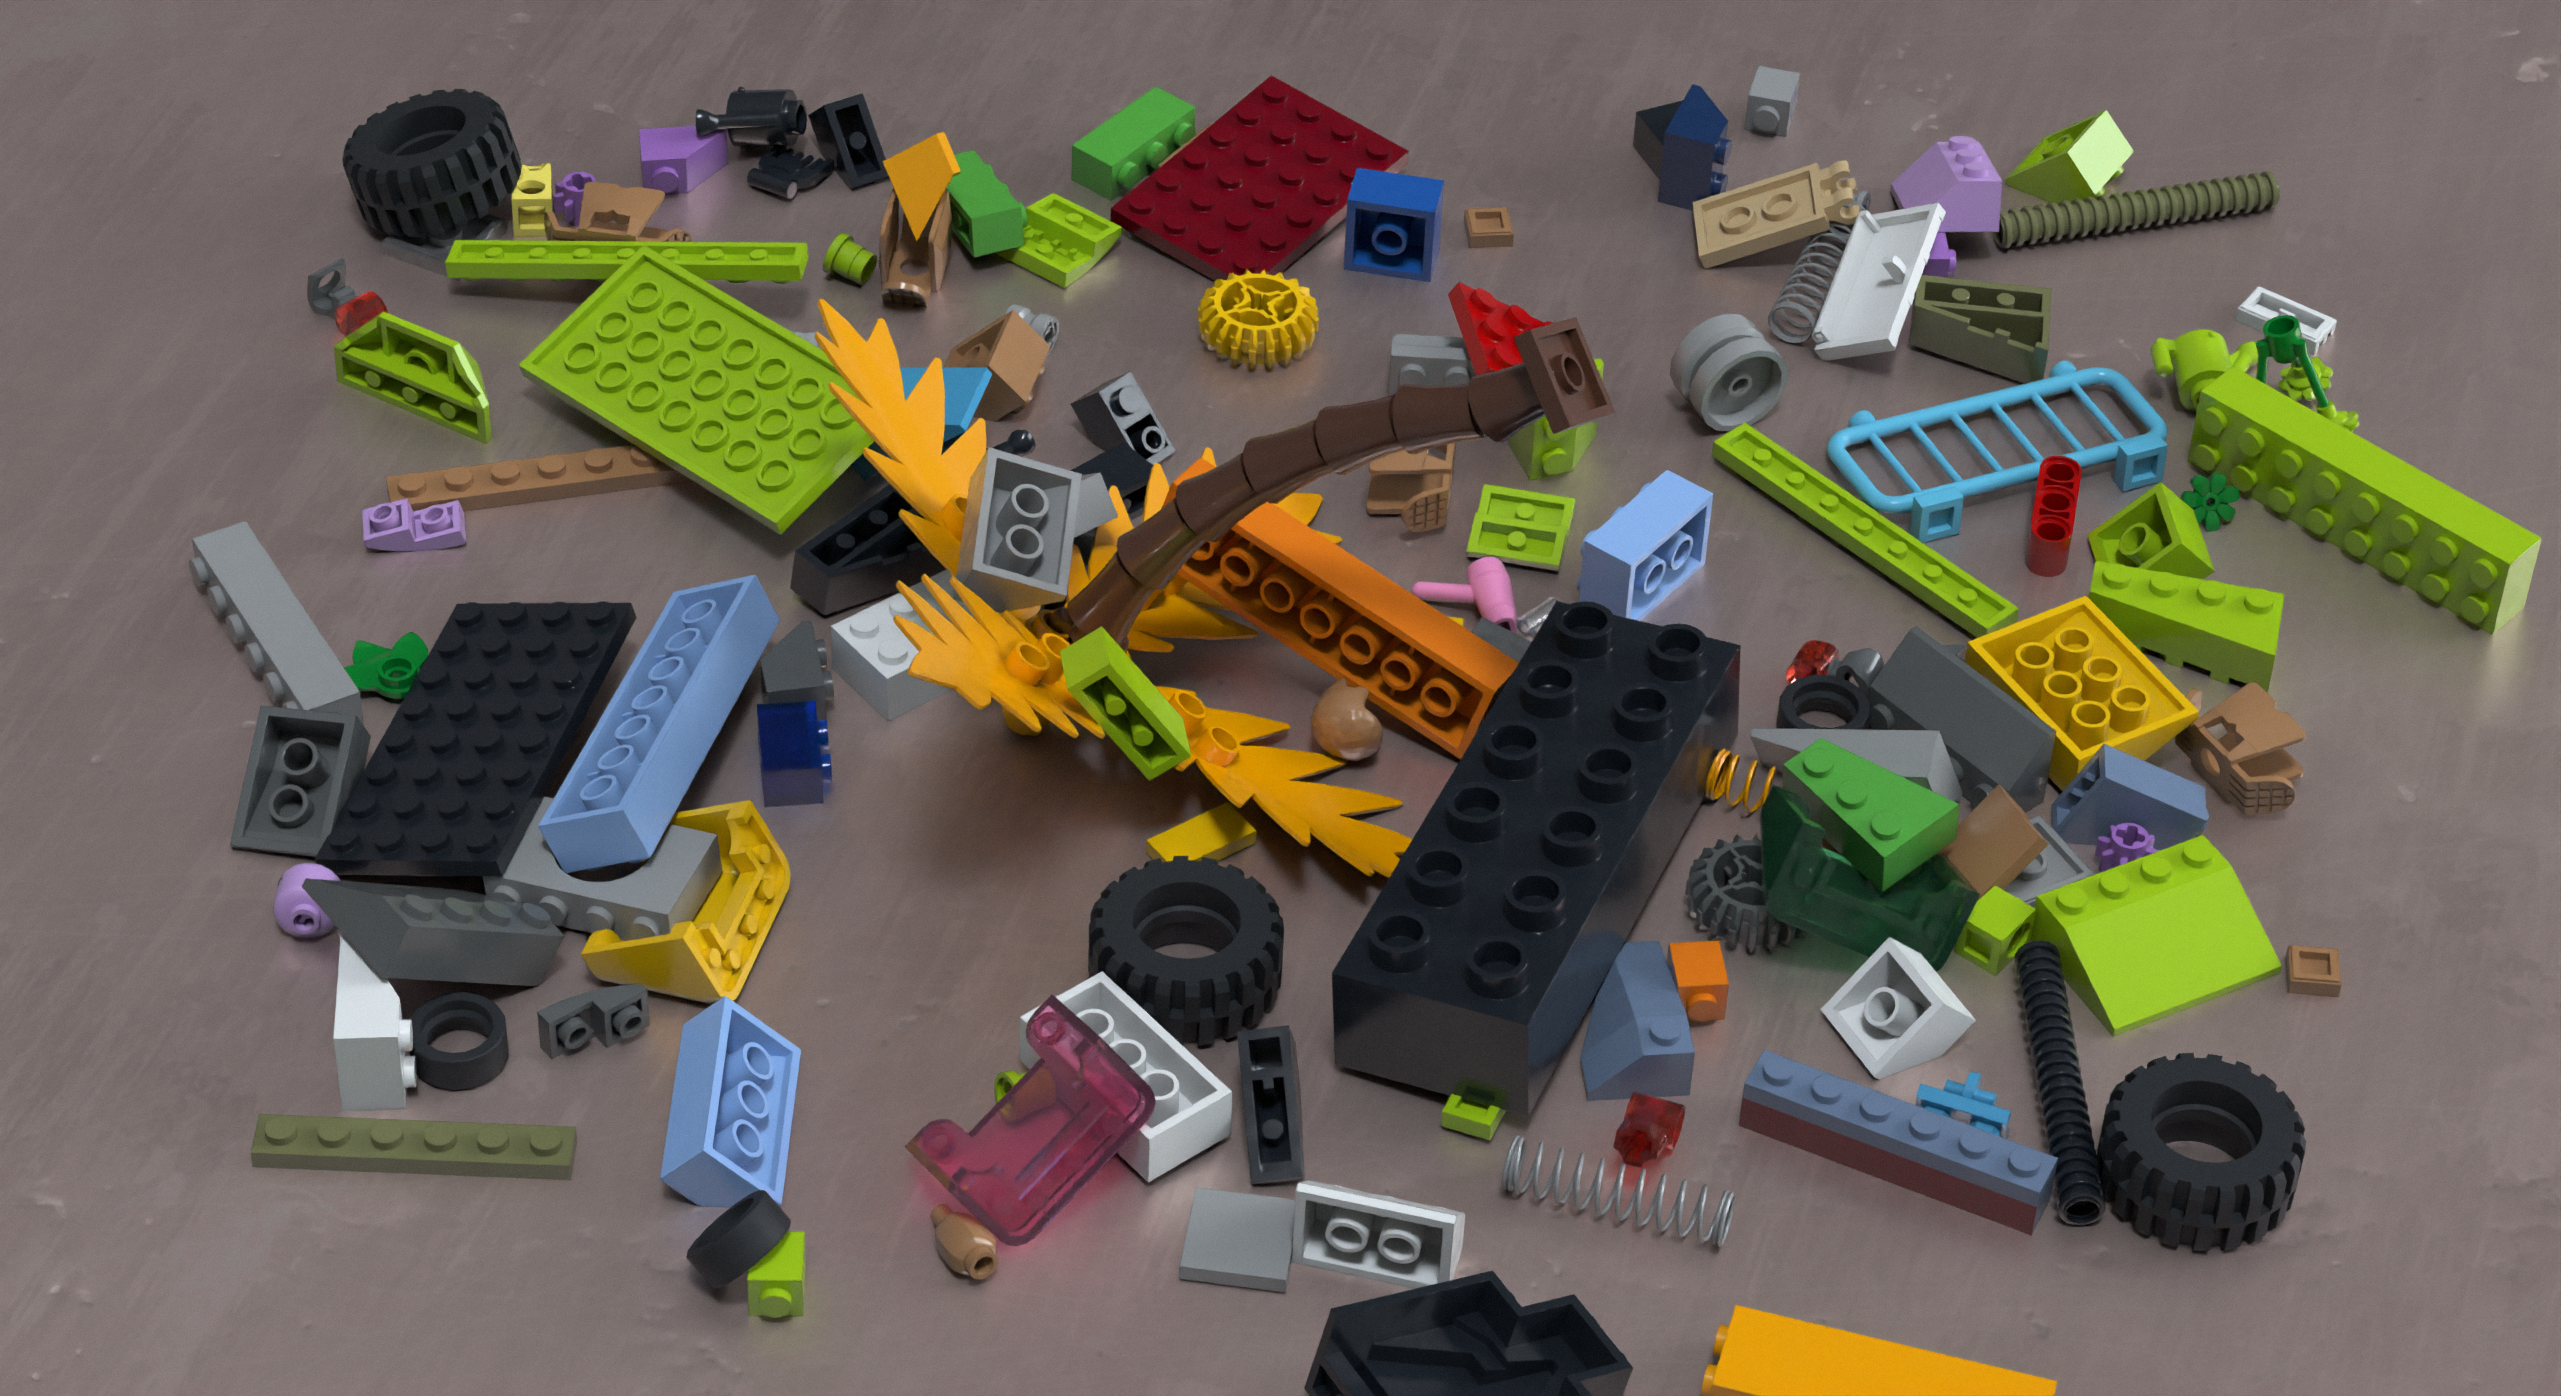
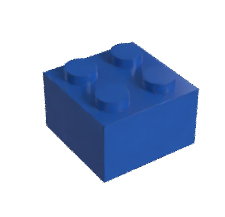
(1393, 225)

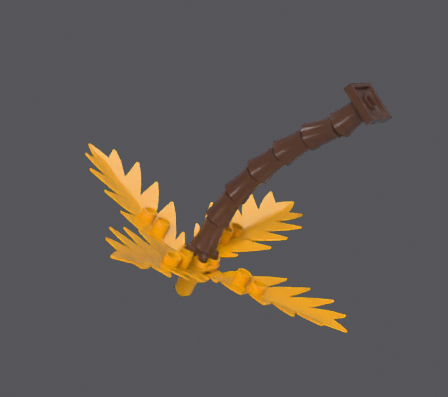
(1134, 570)

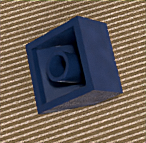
(1694, 152)

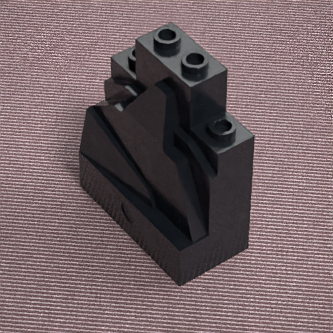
(1465, 1342)

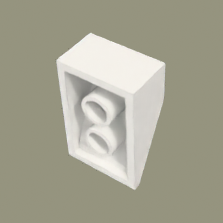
(370, 1037)

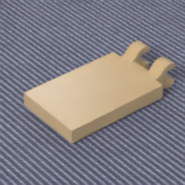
(1773, 212)

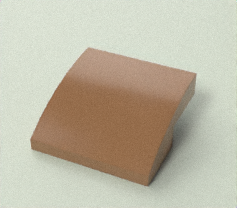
(1995, 843)

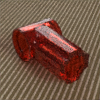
(1648, 1128)

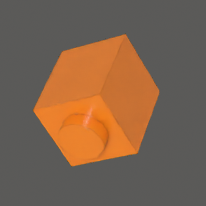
(1699, 978)

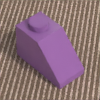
(679, 159)

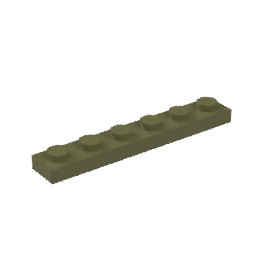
(414, 1146)

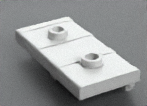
(1876, 282)

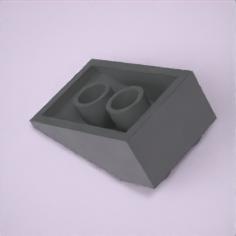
(298, 779)

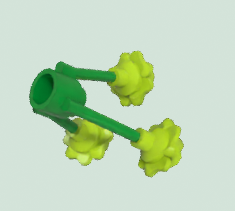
(2305, 377)

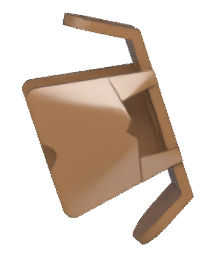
(624, 206)
(930, 250)
(1413, 486)
(2250, 760)

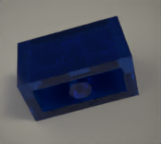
(791, 753)

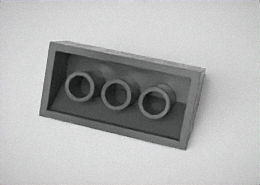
(1982, 727)

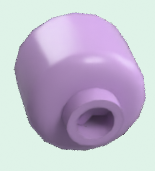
(294, 902)

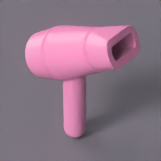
(1487, 588)

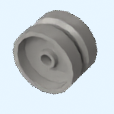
(1728, 372)

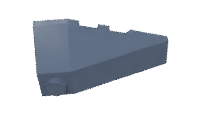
(1637, 1030)

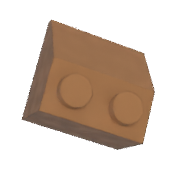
(1014, 358)

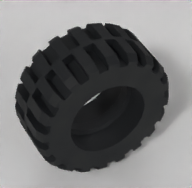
(432, 162)
(1199, 906)
(2192, 1198)

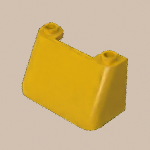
(719, 946)

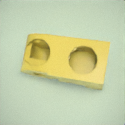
(531, 200)

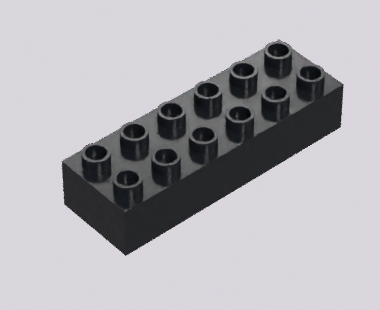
(1536, 858)

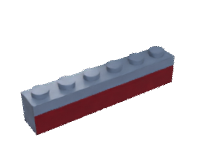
(1898, 1142)

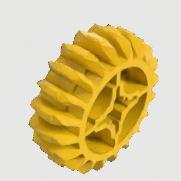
(1258, 319)

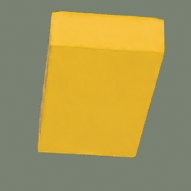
(1209, 835)

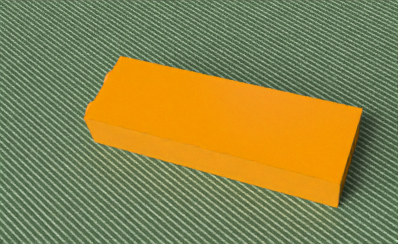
(1800, 1358)

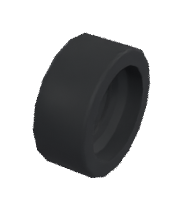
(1825, 694)
(456, 1012)
(738, 1239)

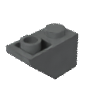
(795, 672)

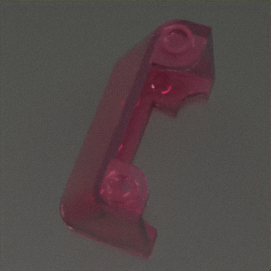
(1045, 1131)

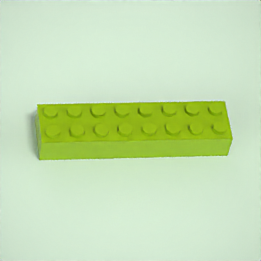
(2364, 500)

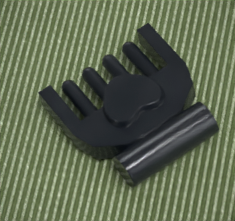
(784, 173)

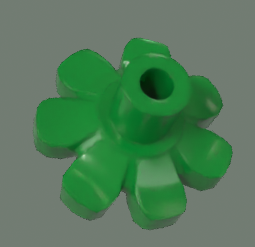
(2211, 500)

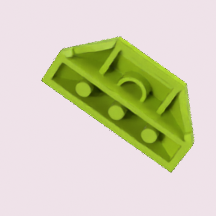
(416, 373)

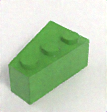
(1871, 813)

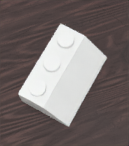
(1375, 1235)

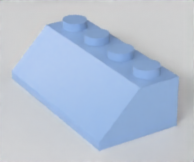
(730, 1108)

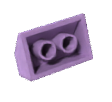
(1958, 179)

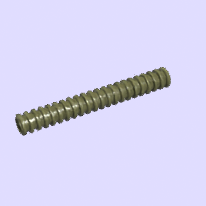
(2137, 209)

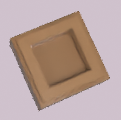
(1488, 227)
(2313, 971)

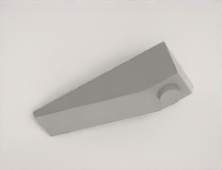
(1908, 753)

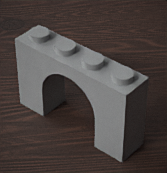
(635, 906)

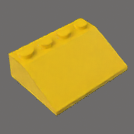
(2083, 683)

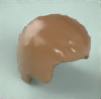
(1344, 724)

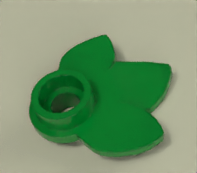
(386, 669)

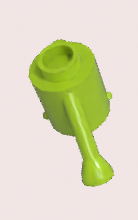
(2198, 360)

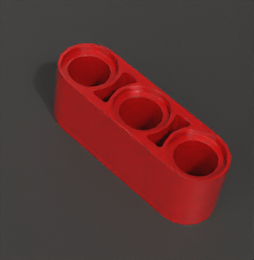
(2053, 516)

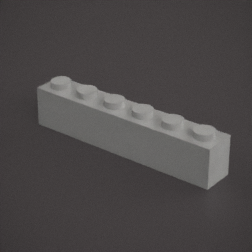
(271, 623)

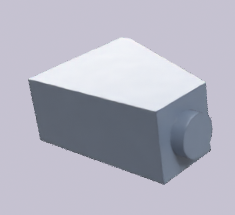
(2128, 790)

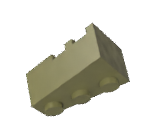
(1984, 324)

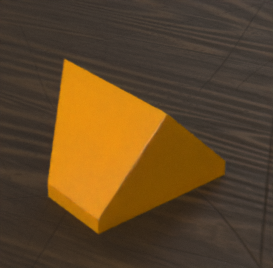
(921, 178)

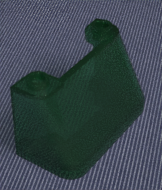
(1838, 903)

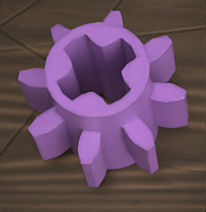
(570, 195)
(2123, 844)

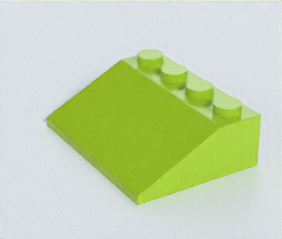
(2156, 935)

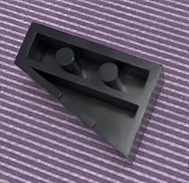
(862, 556)

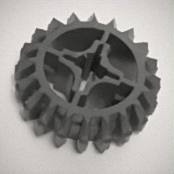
(1738, 908)

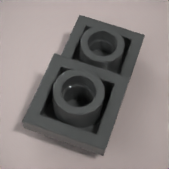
(602, 1013)

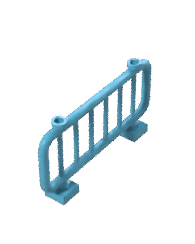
(1939, 509)

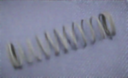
(1779, 305)
(1718, 1228)

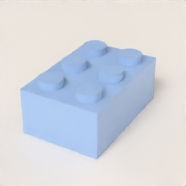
(1647, 547)

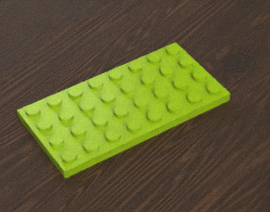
(704, 388)

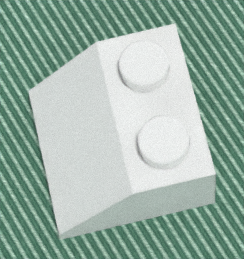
(1897, 1011)

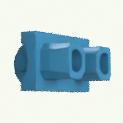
(1966, 1104)

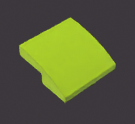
(1062, 240)
(1521, 527)

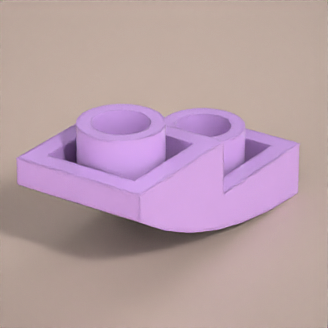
(398, 528)

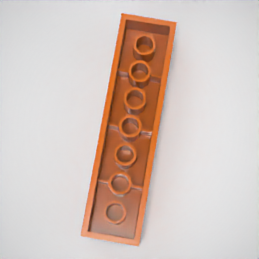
(1351, 622)

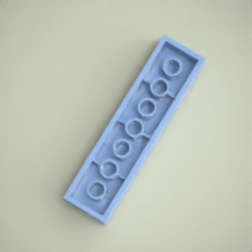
(659, 725)

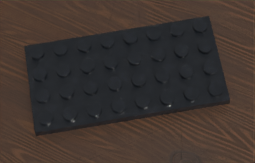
(477, 740)

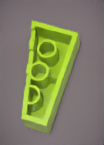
(2193, 620)

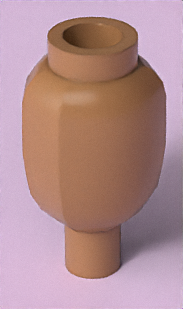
(964, 1243)

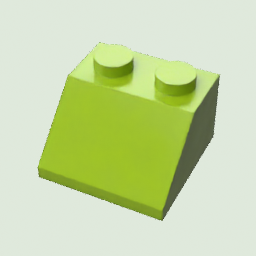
(2073, 161)
(1552, 454)
(2154, 535)

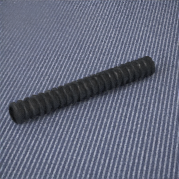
(2059, 1083)

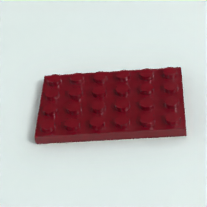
(1256, 184)

